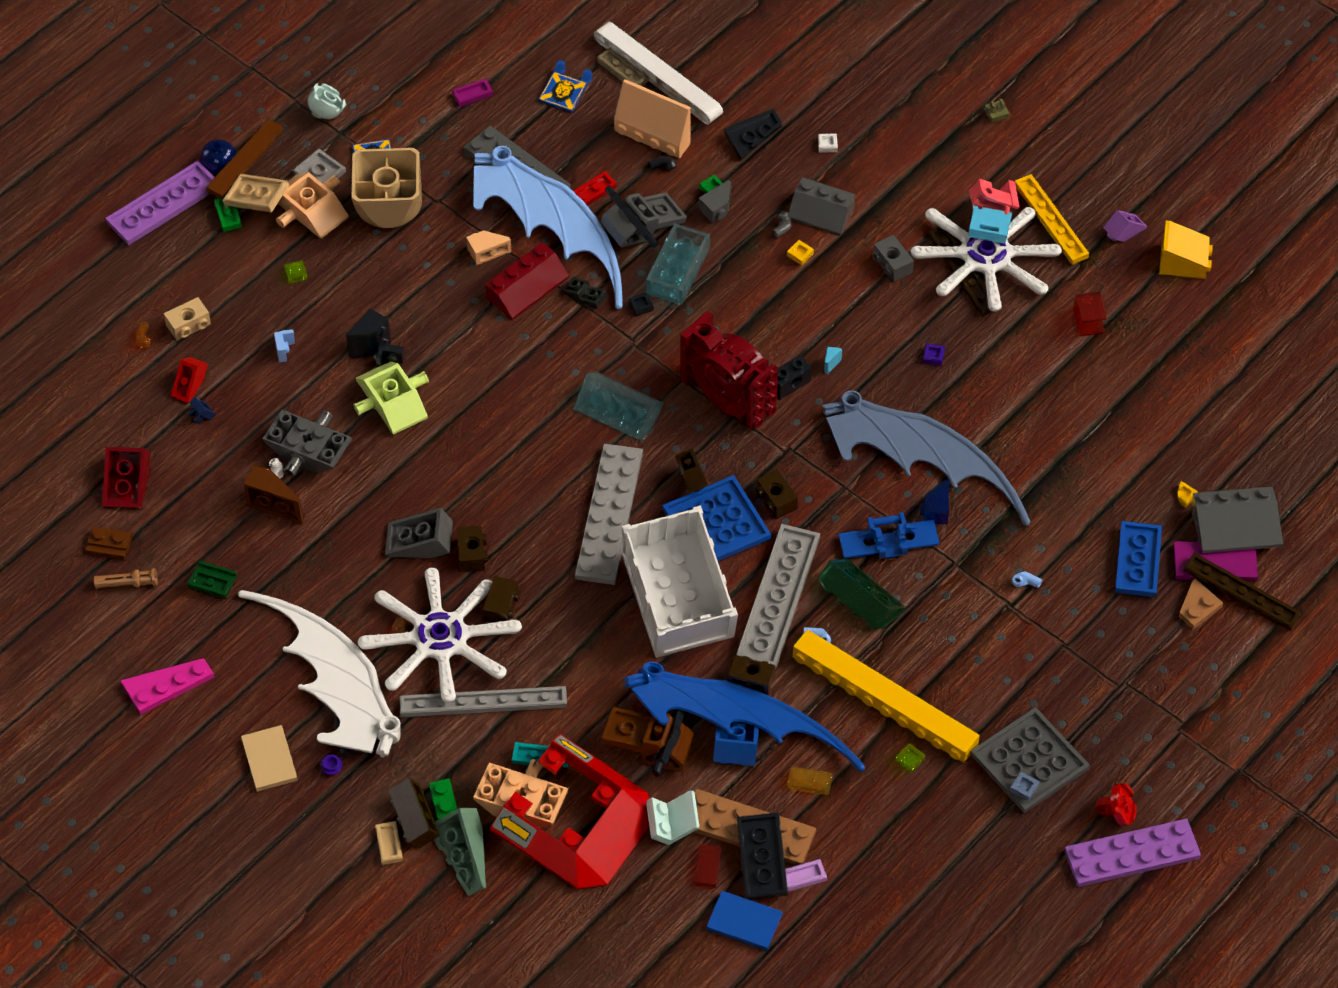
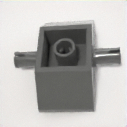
(306, 442)

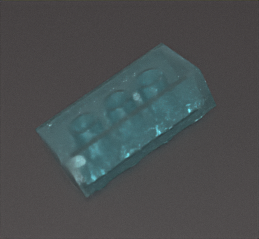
(617, 405)

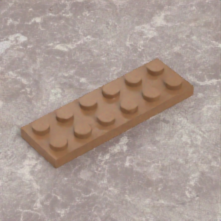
(719, 821)

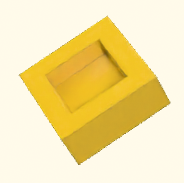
(800, 252)

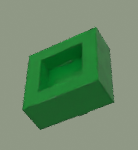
(709, 184)

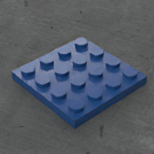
(727, 516)

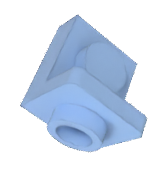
(282, 340)

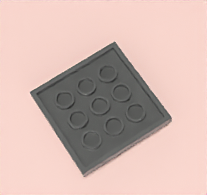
(1032, 748)

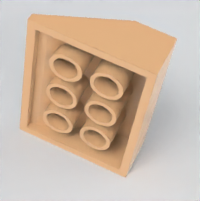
(653, 119)

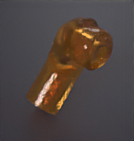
(140, 335)
(400, 625)

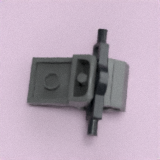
(639, 216)

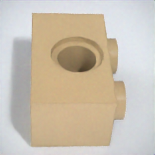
(187, 318)

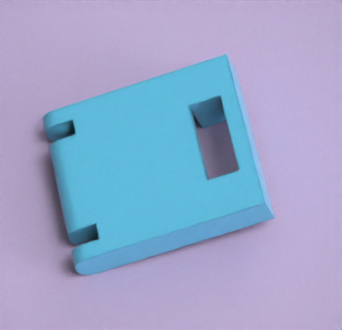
(990, 219)

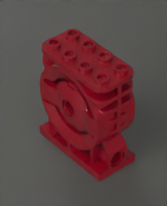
(728, 372)

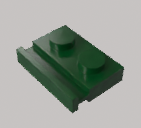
(212, 580)

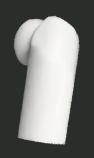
(276, 467)

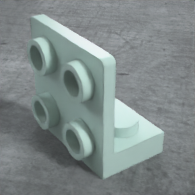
(672, 819)

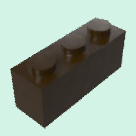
(413, 813)

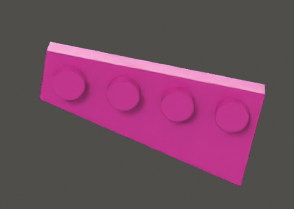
(165, 684)

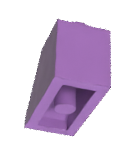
(1123, 226)

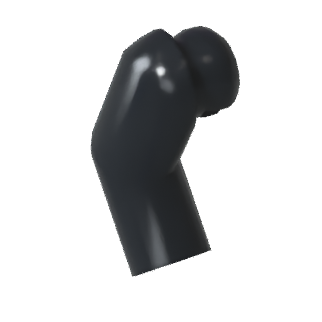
(661, 161)

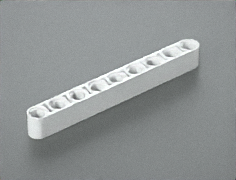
(659, 73)

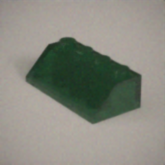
(860, 593)

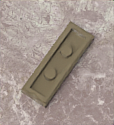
(621, 68)

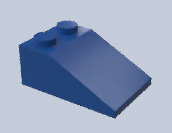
(739, 746)

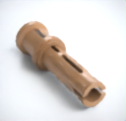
(135, 578)

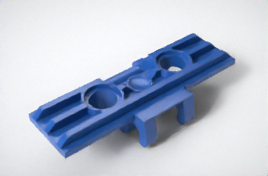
(888, 544)

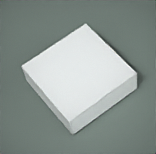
(827, 143)

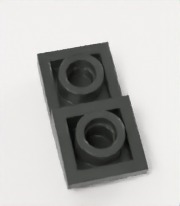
(584, 293)

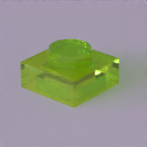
(295, 271)
(910, 757)

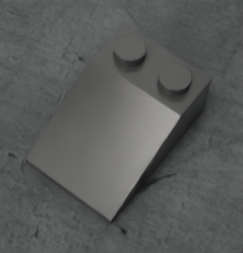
(420, 535)

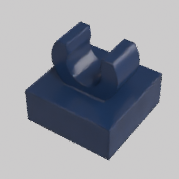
(202, 409)

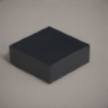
(641, 304)

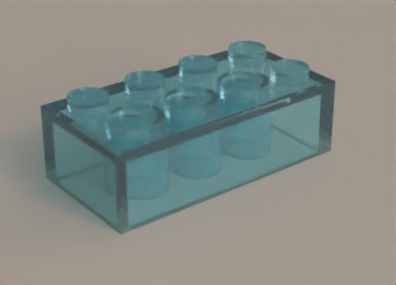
(678, 264)

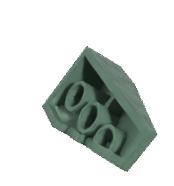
(463, 845)

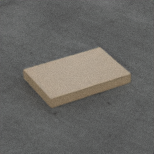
(256, 192)
(269, 758)

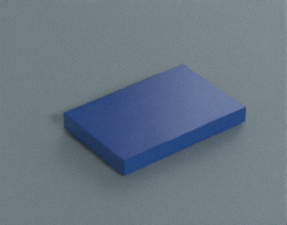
(744, 920)

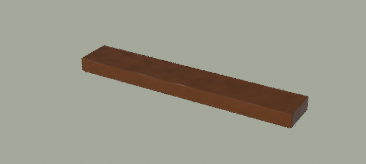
(245, 158)

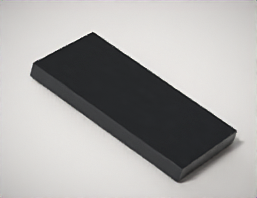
(762, 856)

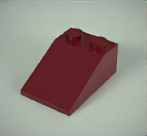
(125, 477)

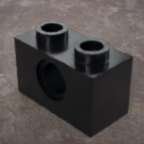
(793, 376)

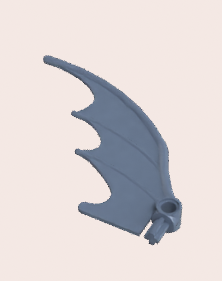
(913, 438)

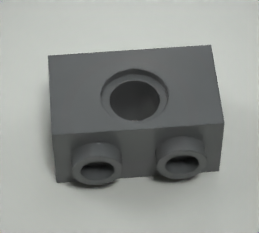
(893, 258)

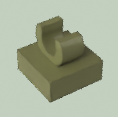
(996, 111)

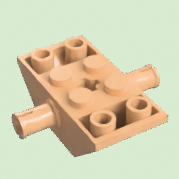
(312, 204)
(500, 784)

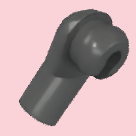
(784, 225)

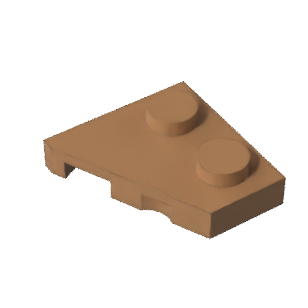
(1199, 605)

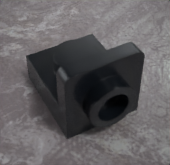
(389, 353)

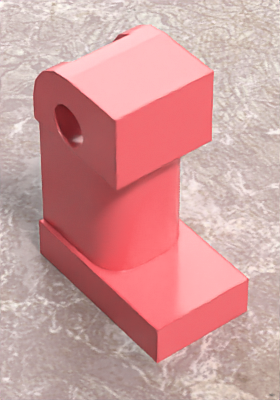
(994, 198)

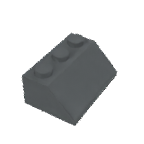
(821, 206)

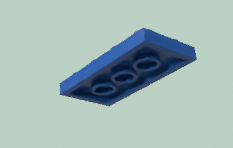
(1138, 559)

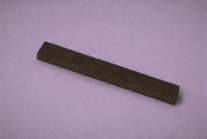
(972, 282)
(1242, 591)

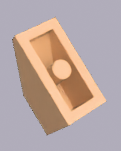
(487, 246)

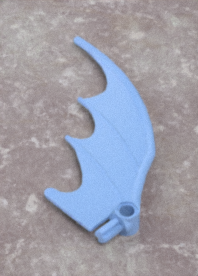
(545, 203)

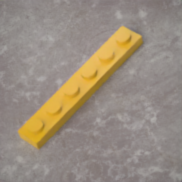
(1051, 219)

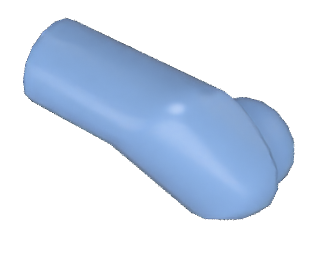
(1026, 578)

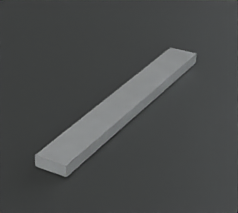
(484, 701)

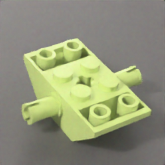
(392, 396)

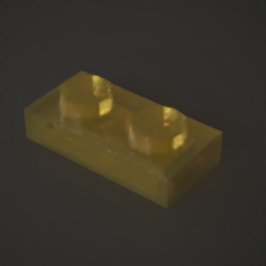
(809, 780)

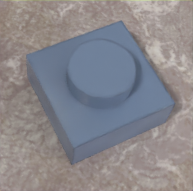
(1024, 786)

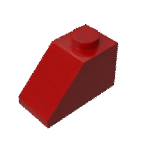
(188, 379)

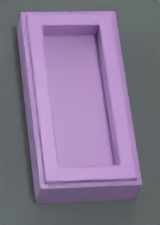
(805, 875)

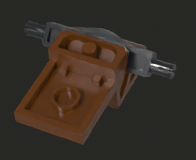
(660, 744)

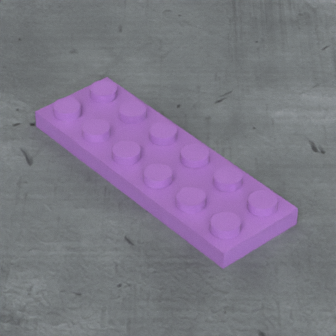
(161, 203)
(1132, 852)

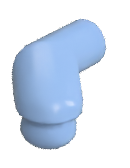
(820, 632)

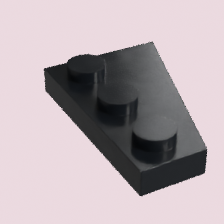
(752, 132)

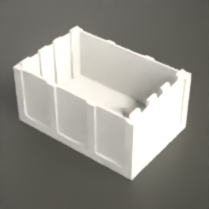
(678, 582)

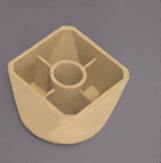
(386, 185)

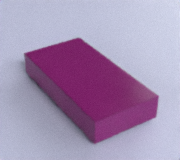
(472, 92)

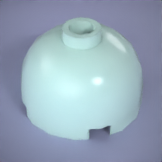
(325, 102)

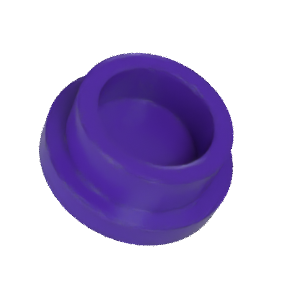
(331, 765)

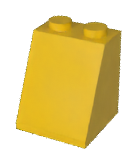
(1184, 252)

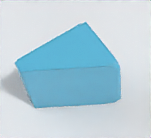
(832, 358)

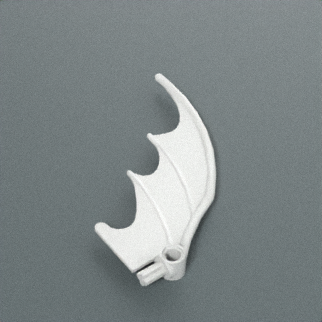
(344, 680)

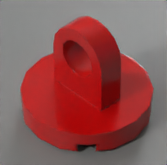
(1118, 805)

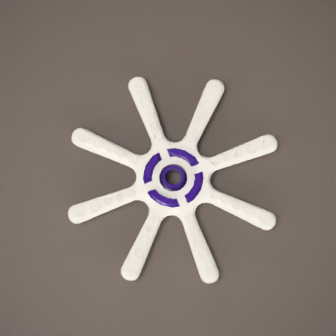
(986, 256)
(435, 645)

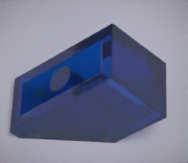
(936, 504)

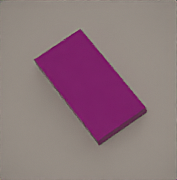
(1240, 563)

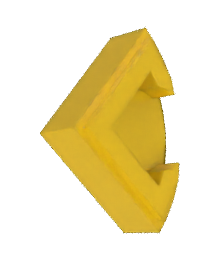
(1185, 494)

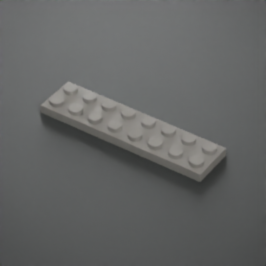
(608, 513)
(779, 594)

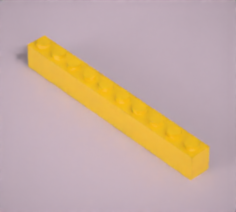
(885, 696)

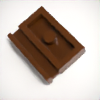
(108, 543)

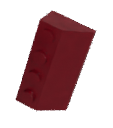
(526, 281)

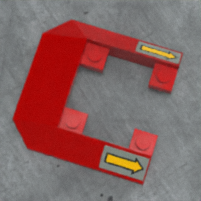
(576, 859)

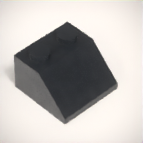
(367, 335)

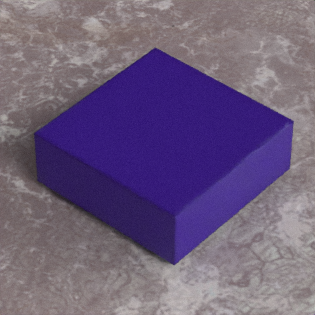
(933, 354)

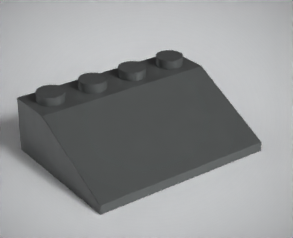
(1237, 519)

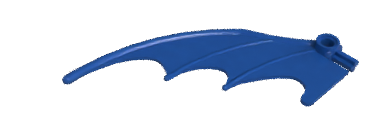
(725, 703)

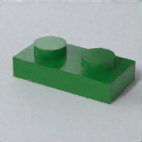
(228, 216)
(442, 797)

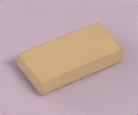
(389, 843)

